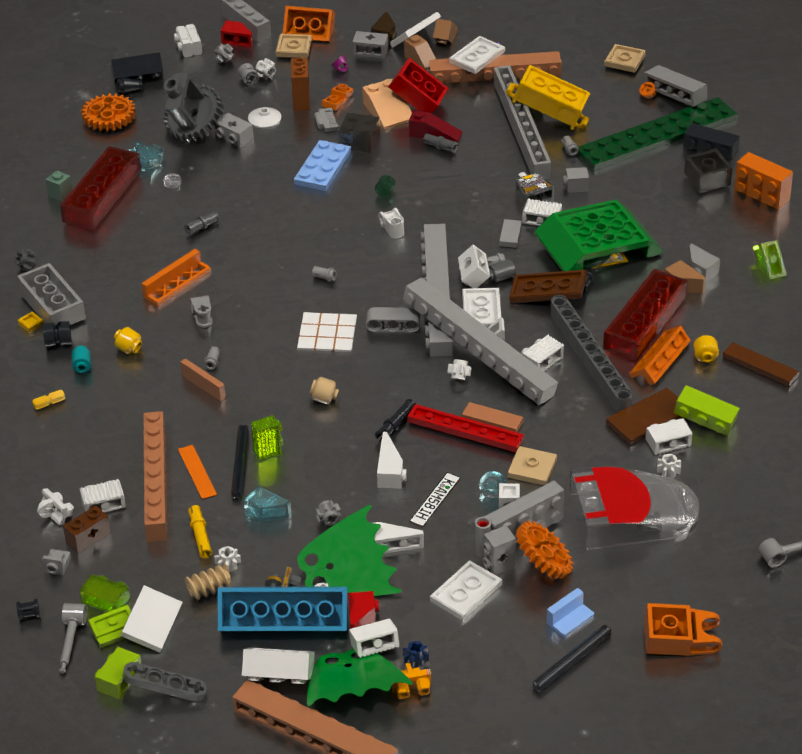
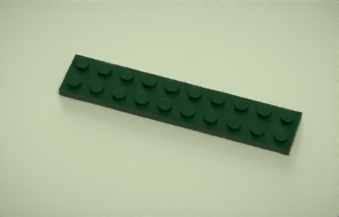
(654, 133)

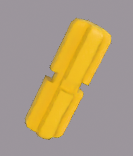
(43, 401)

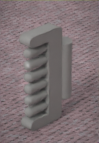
(326, 120)

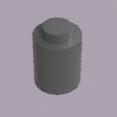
(502, 271)

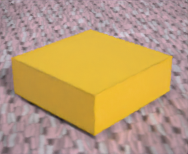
(30, 322)

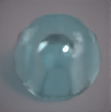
(490, 484)

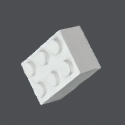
(277, 665)

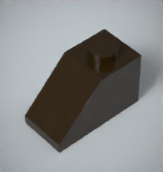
(385, 26)

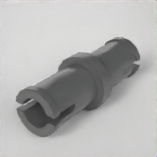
(440, 142)
(201, 222)

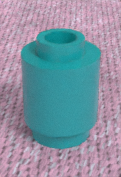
(81, 359)

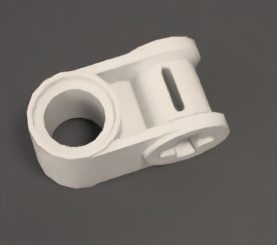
(392, 223)

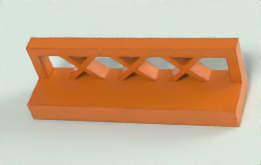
(171, 277)
(661, 355)

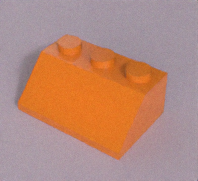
(309, 22)

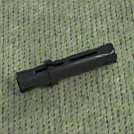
(391, 424)

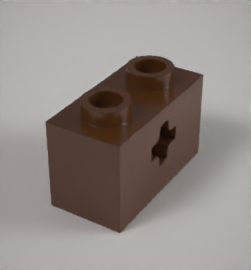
(86, 529)

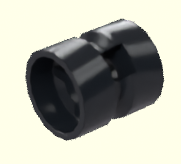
(57, 334)

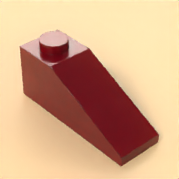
(424, 122)

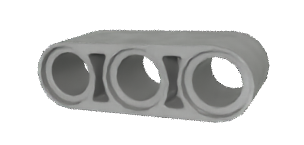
(392, 320)

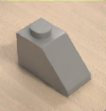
(703, 262)

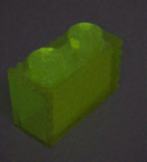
(266, 437)
(104, 593)

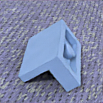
(569, 613)

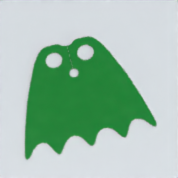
(354, 556)
(335, 679)

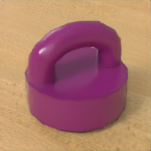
(342, 60)

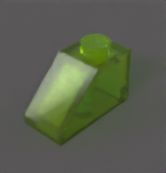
(770, 259)

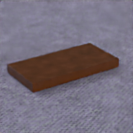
(546, 285)
(633, 420)

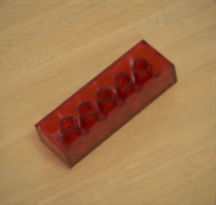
(100, 187)
(645, 314)

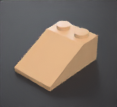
(386, 104)

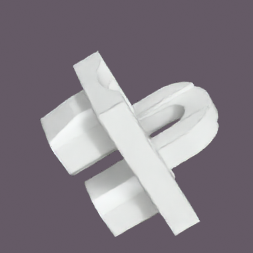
(55, 500)

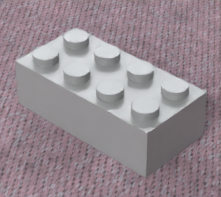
(50, 295)

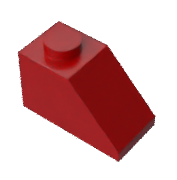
(236, 34)
(362, 608)

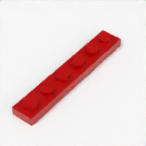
(465, 428)

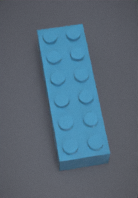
(283, 608)

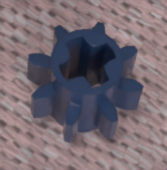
(416, 654)

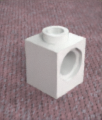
(508, 493)

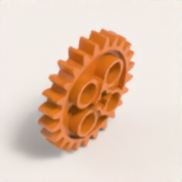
(108, 112)
(544, 549)

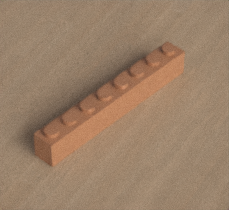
(449, 73)
(155, 477)
(303, 723)

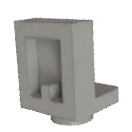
(56, 561)

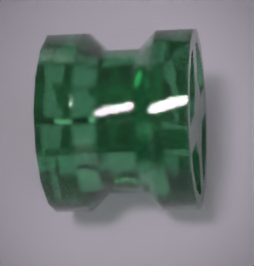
(385, 185)

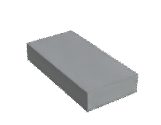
(510, 233)

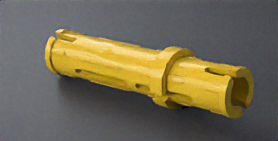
(198, 525)

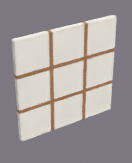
(327, 332)

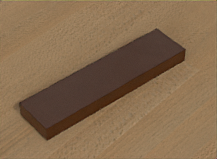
(761, 364)

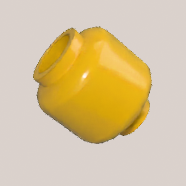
(128, 340)
(706, 348)

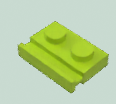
(109, 626)

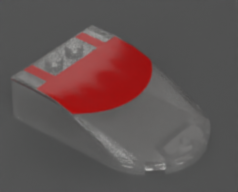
(632, 506)

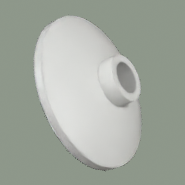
(264, 117)

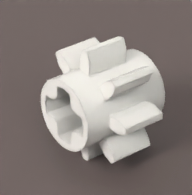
(265, 68)
(459, 370)
(669, 466)
(229, 557)

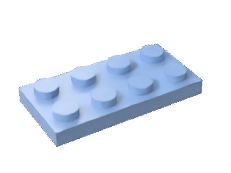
(322, 165)

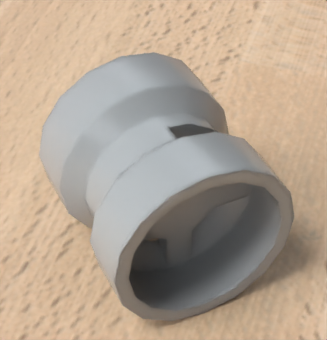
(248, 74)

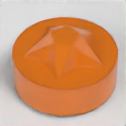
(647, 90)

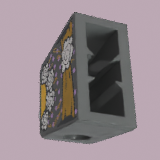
(533, 187)

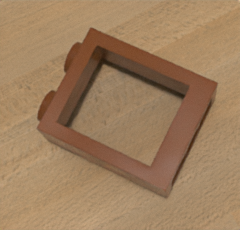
(300, 84)

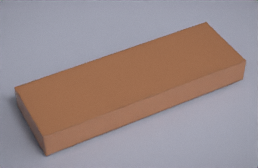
(203, 380)
(493, 417)

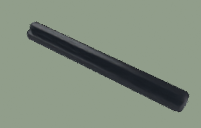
(239, 462)
(571, 658)

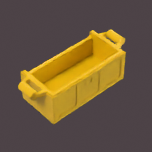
(551, 96)

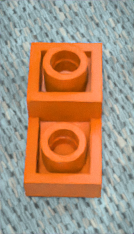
(338, 97)

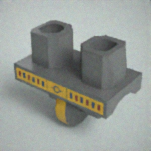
(286, 580)

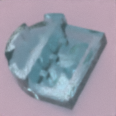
(150, 156)

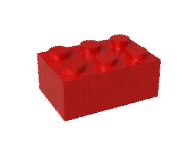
(418, 87)

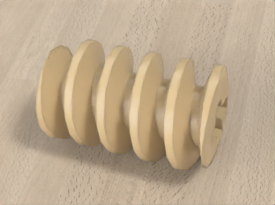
(204, 582)

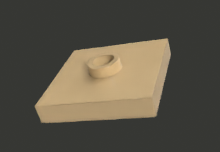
(293, 45)
(625, 58)
(532, 466)

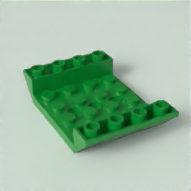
(593, 233)

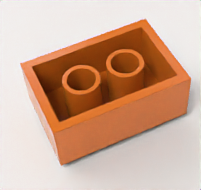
(763, 180)

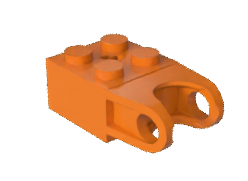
(679, 630)

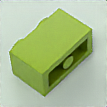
(109, 677)

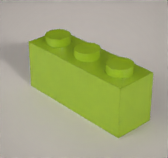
(706, 410)

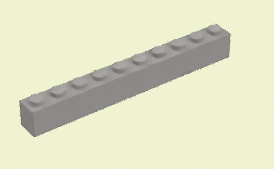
(522, 124)
(436, 274)
(480, 341)

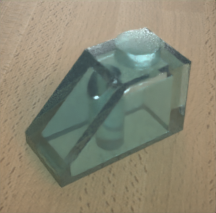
(266, 506)

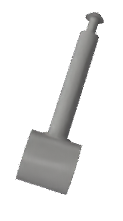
(777, 554)
(72, 616)

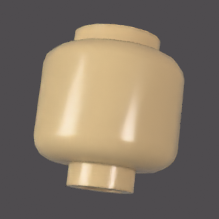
(323, 390)

